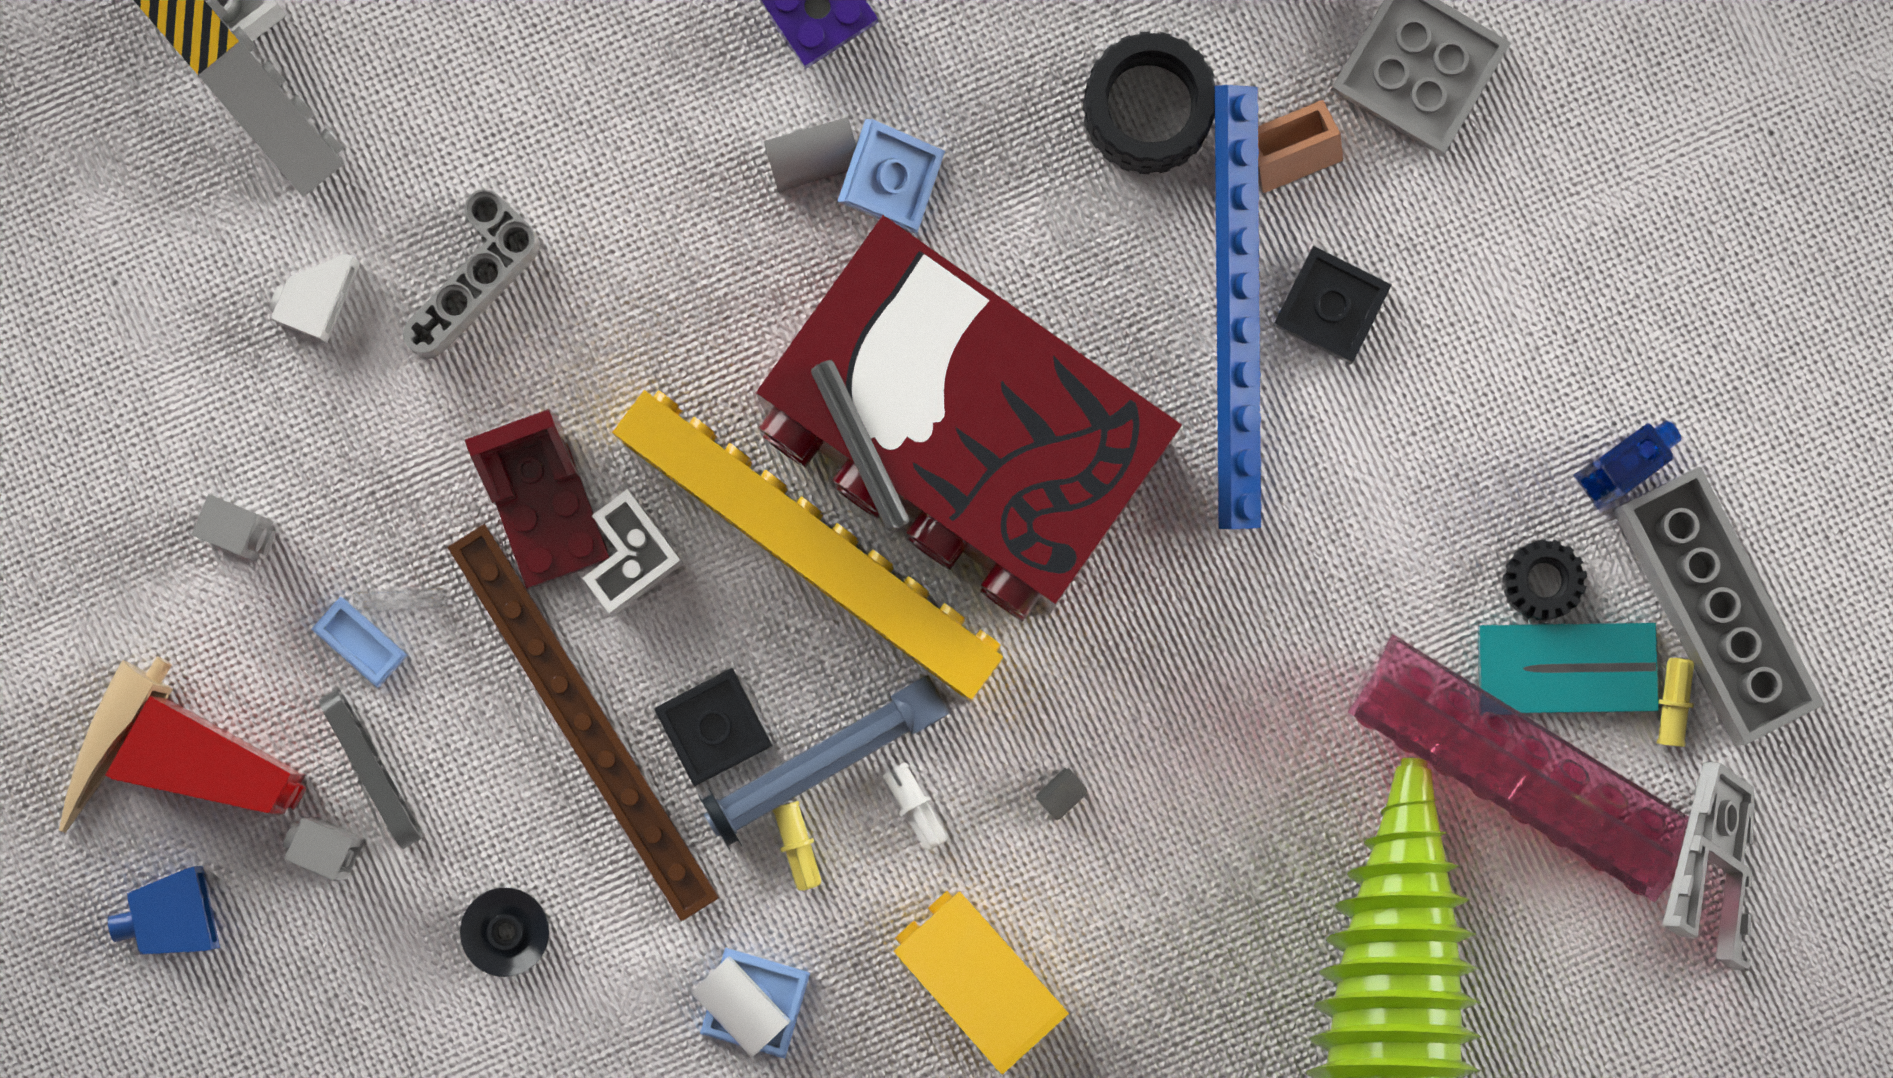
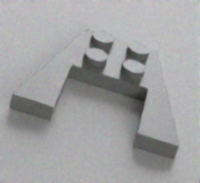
(1719, 833)

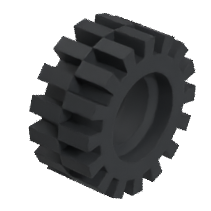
(1571, 580)

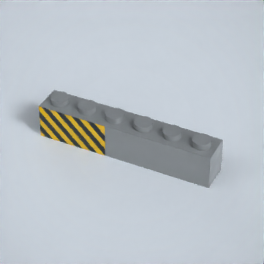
(248, 89)

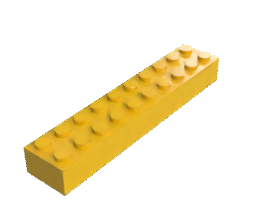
(807, 545)

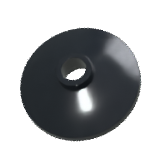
(481, 932)

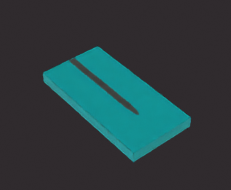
(1570, 667)

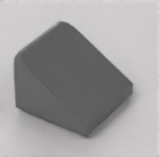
(1061, 793)

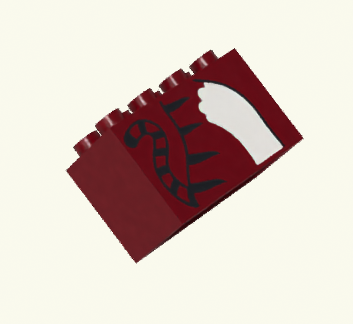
(977, 413)

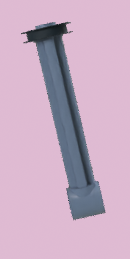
(909, 711)

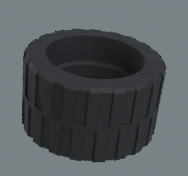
(1159, 51)

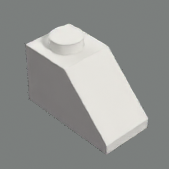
(314, 297)

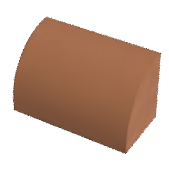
(1297, 146)

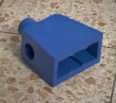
(169, 915)

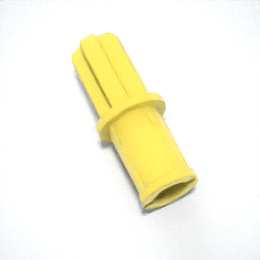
(1676, 702)
(797, 846)

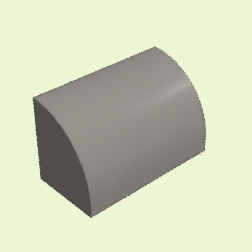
(811, 154)

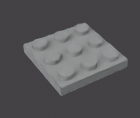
(1421, 69)

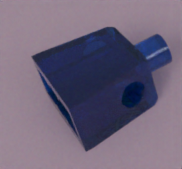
(1628, 463)

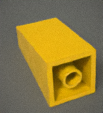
(979, 980)

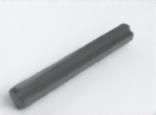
(860, 445)

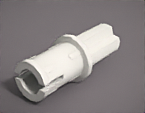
(915, 807)

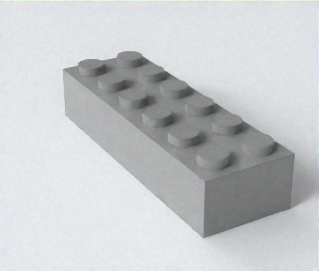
(1718, 607)

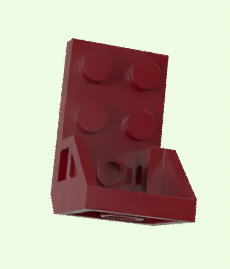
(539, 497)

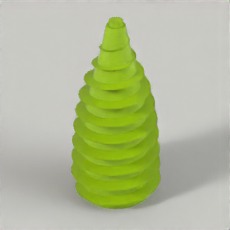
(1400, 958)

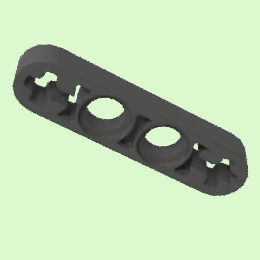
(370, 768)

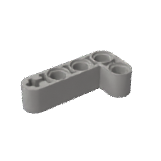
(464, 280)

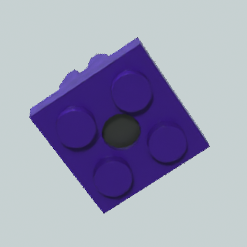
(819, 26)

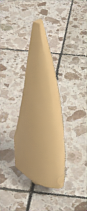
(109, 729)

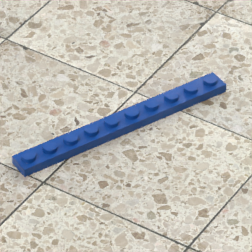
(1238, 307)

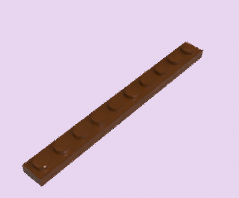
(583, 722)

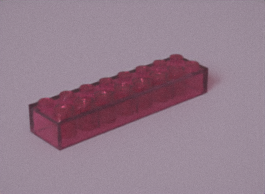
(1521, 767)

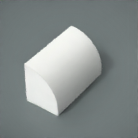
(740, 1006)

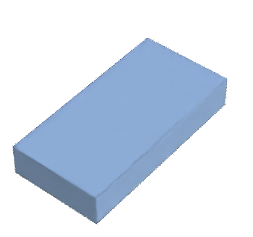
(359, 642)

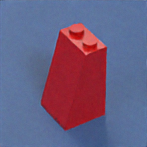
(195, 758)

